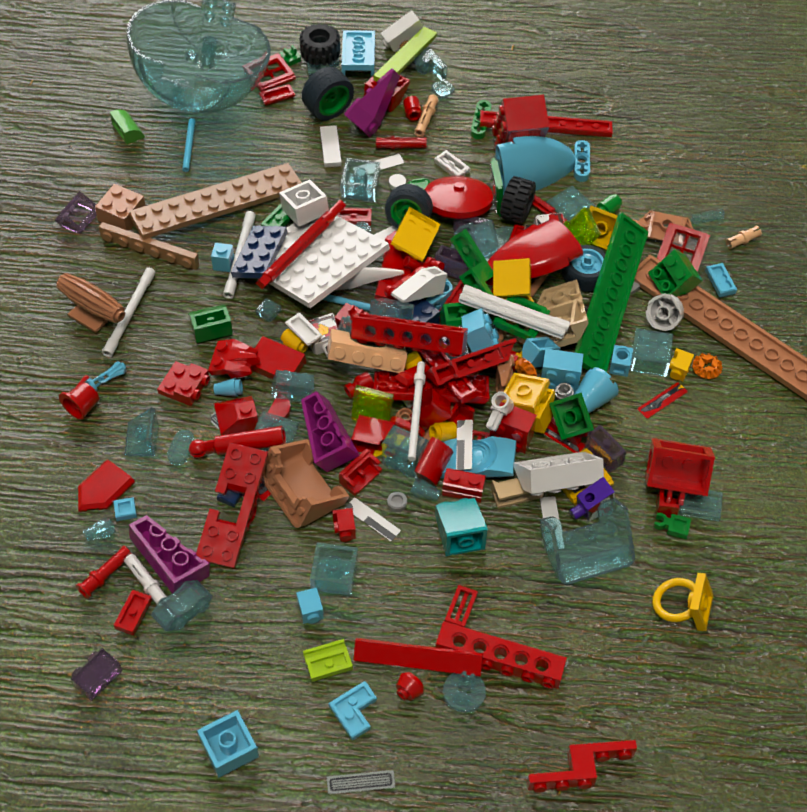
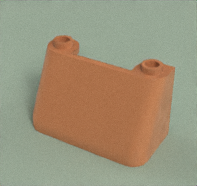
(298, 484)

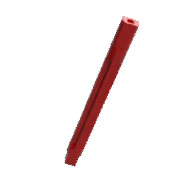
(300, 245)

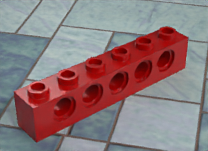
(456, 335)
(512, 651)

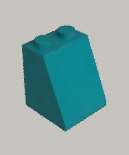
(461, 526)

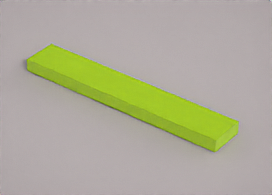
(407, 52)

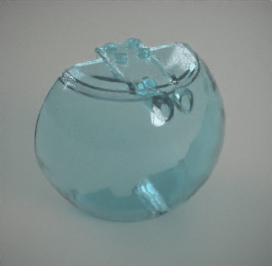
(196, 54)

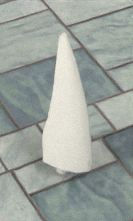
(369, 275)

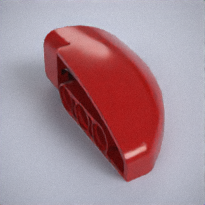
(547, 246)

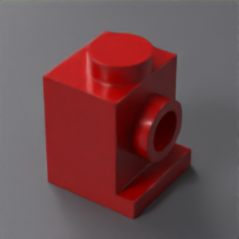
(344, 524)

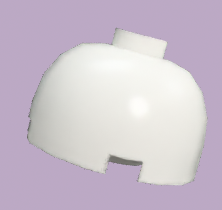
(665, 312)

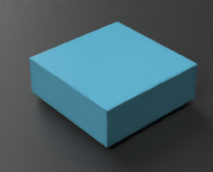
(125, 509)

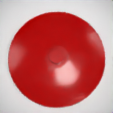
(459, 197)

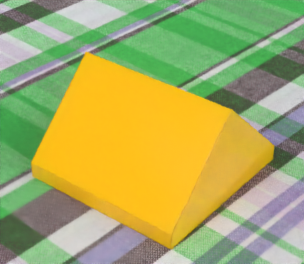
(605, 223)

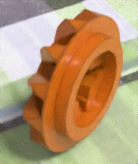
(525, 367)
(710, 371)

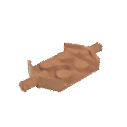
(654, 222)

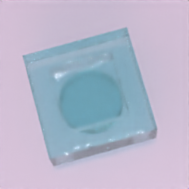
(442, 88)
(268, 310)

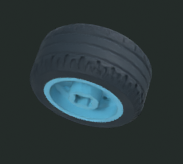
(586, 268)

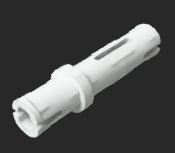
(150, 585)

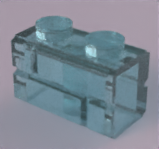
(292, 385)

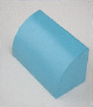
(534, 349)

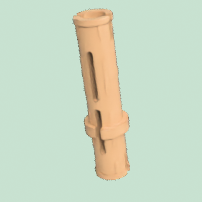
(428, 110)

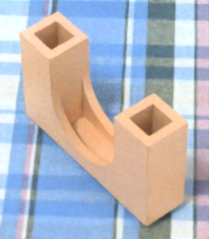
(345, 350)

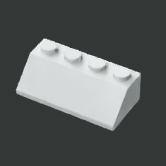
(559, 472)

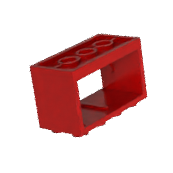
(520, 118)

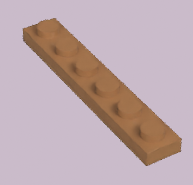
(149, 246)

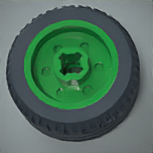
(404, 197)

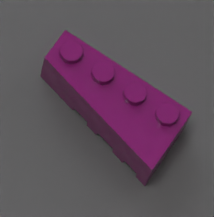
(326, 433)
(166, 554)

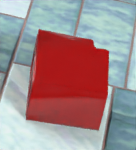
(433, 409)
(370, 433)

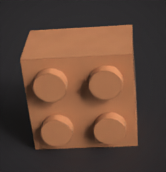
(116, 205)

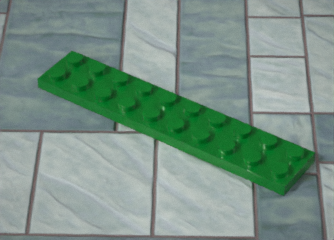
(612, 293)

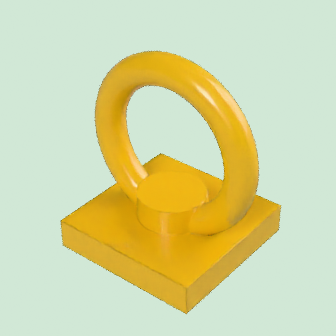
(699, 601)

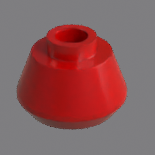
(409, 686)

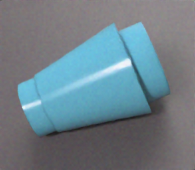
(229, 387)

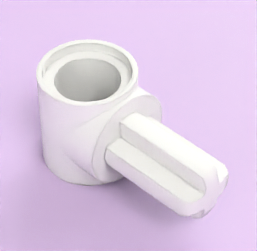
(499, 411)

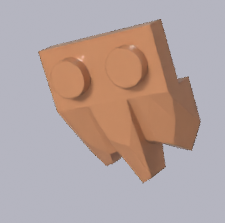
(504, 374)

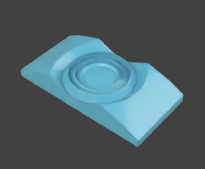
(489, 456)

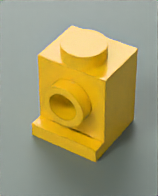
(680, 364)

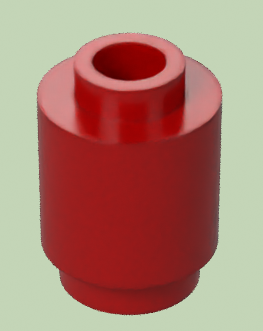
(412, 108)

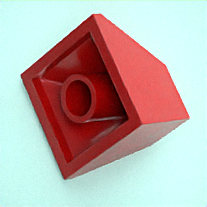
(236, 415)

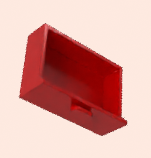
(277, 357)

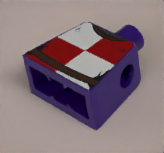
(591, 498)

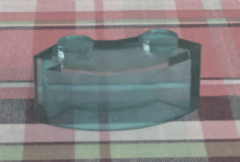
(182, 605)

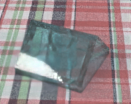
(142, 434)

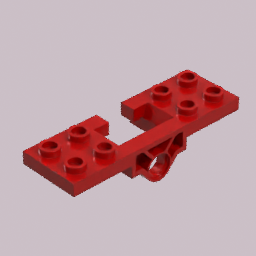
(242, 474)

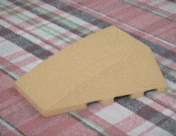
(565, 303)

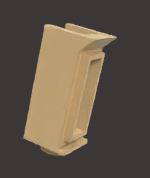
(510, 493)

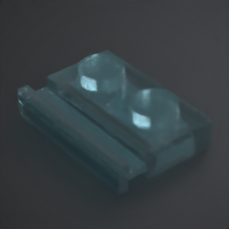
(702, 506)

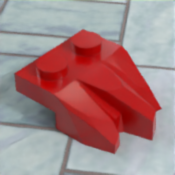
(233, 359)

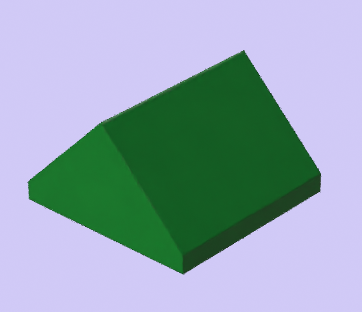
(571, 416)

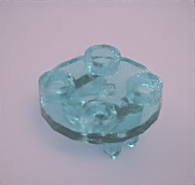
(461, 700)

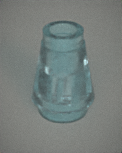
(424, 490)
(100, 529)

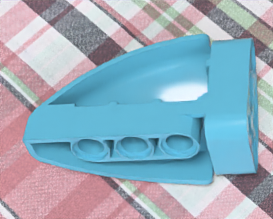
(534, 159)

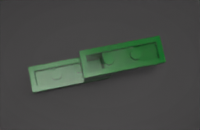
(479, 269)

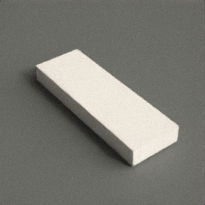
(330, 146)

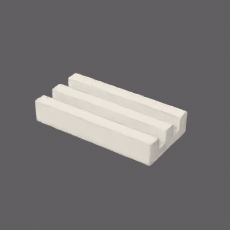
(449, 166)

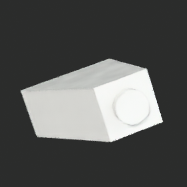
(401, 30)

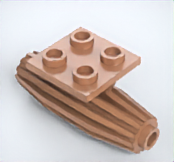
(93, 304)

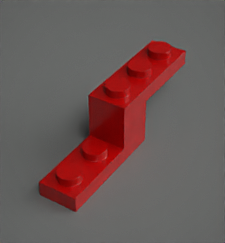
(581, 766)

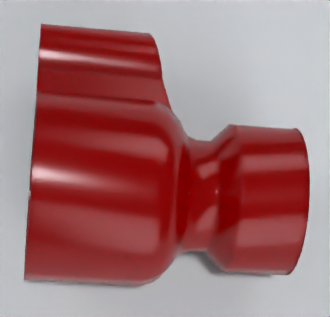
(363, 380)

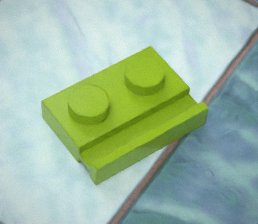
(327, 660)

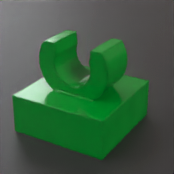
(290, 56)

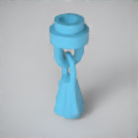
(115, 370)

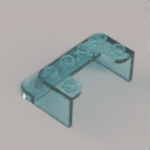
(590, 548)

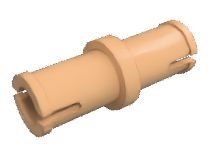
(743, 237)

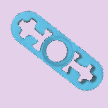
(582, 155)

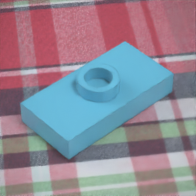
(721, 280)

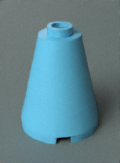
(597, 388)

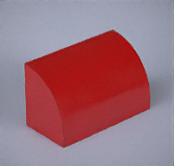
(433, 461)

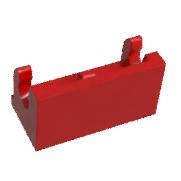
(360, 472)

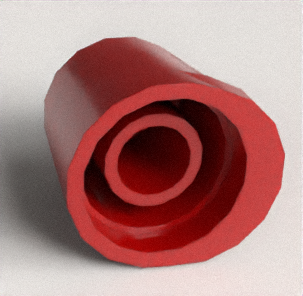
(80, 399)

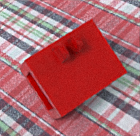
(679, 468)

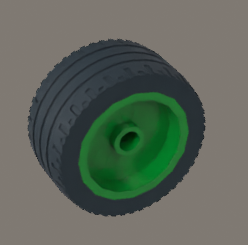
(327, 93)

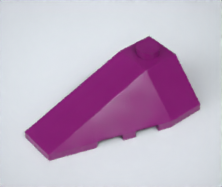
(370, 110)

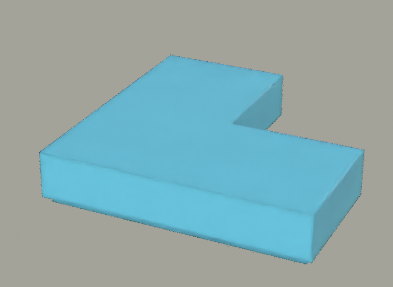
(348, 709)

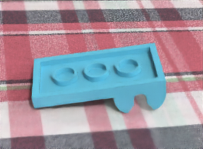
(358, 51)

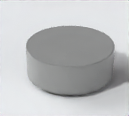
(397, 502)

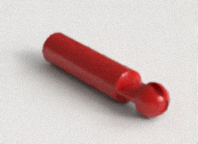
(254, 439)

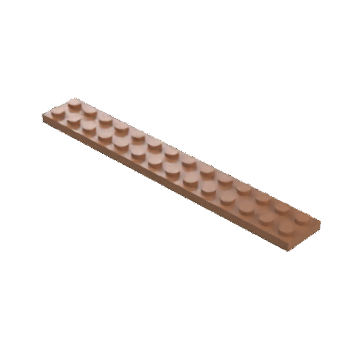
(736, 332)

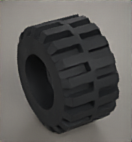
(320, 44)
(517, 199)

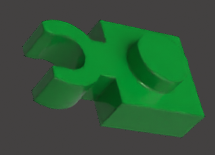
(676, 525)

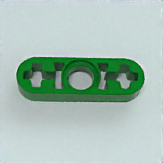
(475, 124)

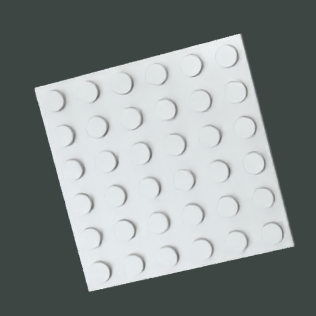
(327, 261)

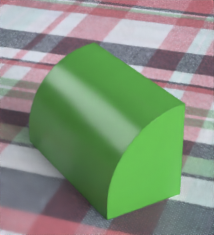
(125, 126)

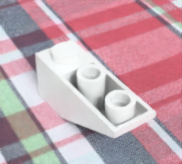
(423, 284)

